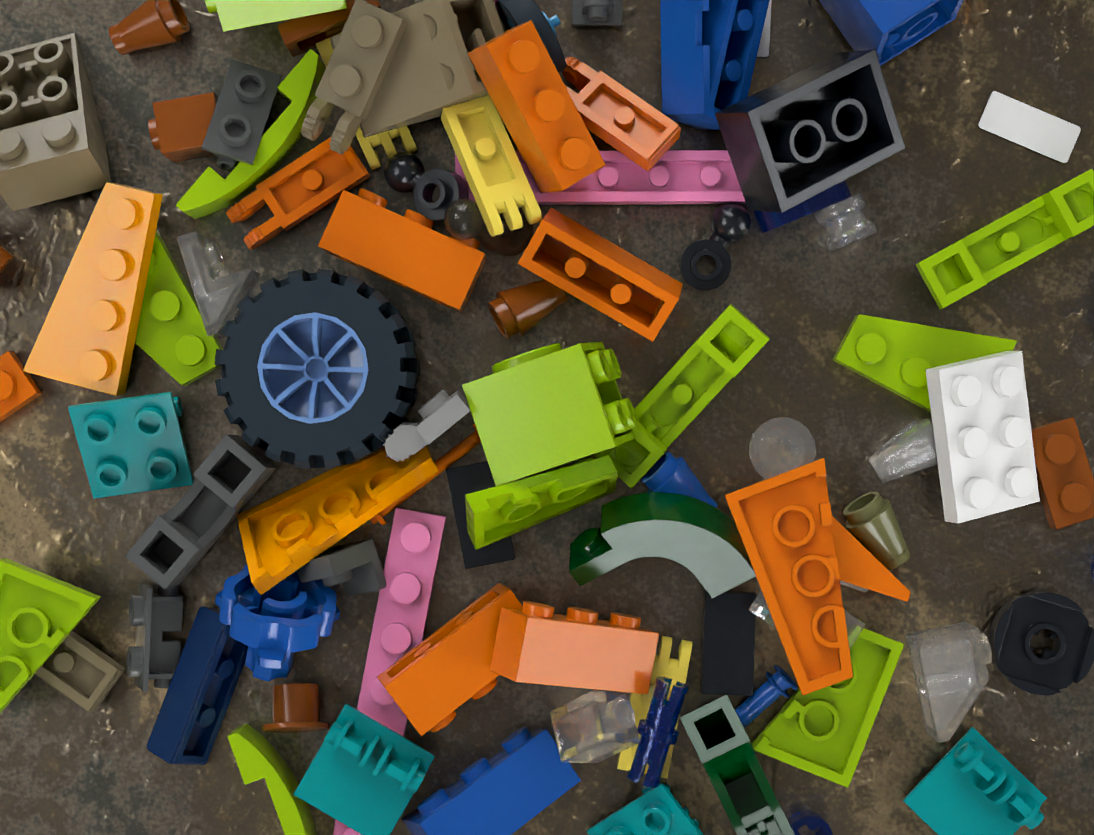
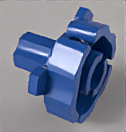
(276, 621)

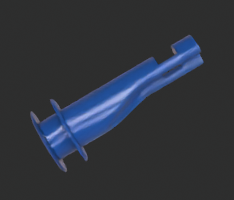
(765, 695)

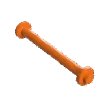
(442, 464)

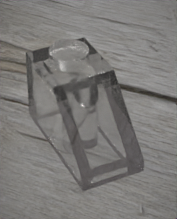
(948, 674)

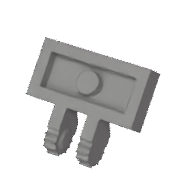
(437, 417)

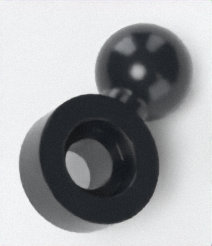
(407, 174)
(728, 226)

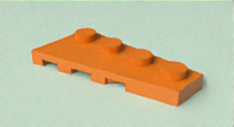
(794, 558)

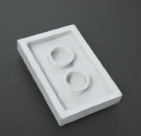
(982, 436)

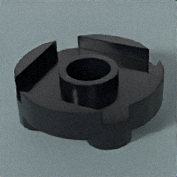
(1055, 668)

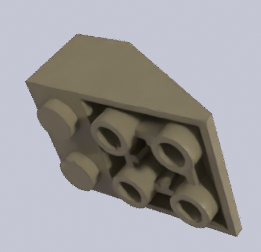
(432, 62)
(48, 125)

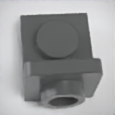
(350, 564)

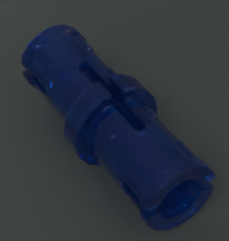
(657, 732)

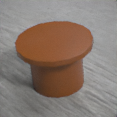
(295, 709)

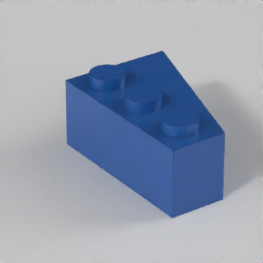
(707, 56)
(498, 792)

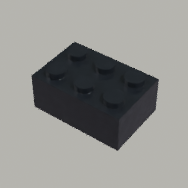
(810, 131)

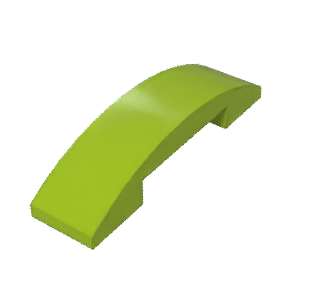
(214, 192)
(1010, 241)
(686, 391)
(260, 760)

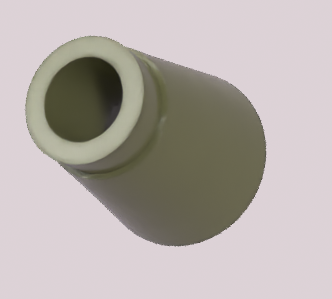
(877, 529)

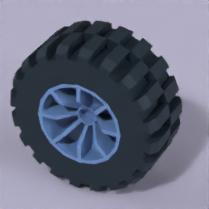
(317, 369)

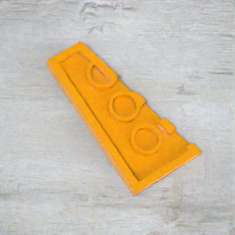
(99, 303)
(318, 513)

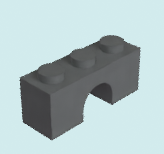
(194, 524)

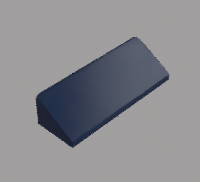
(198, 692)

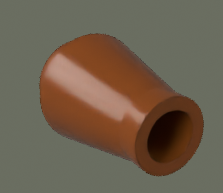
(150, 26)
(524, 306)

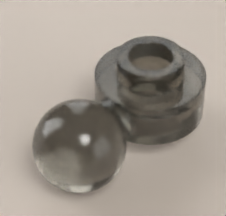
(465, 222)

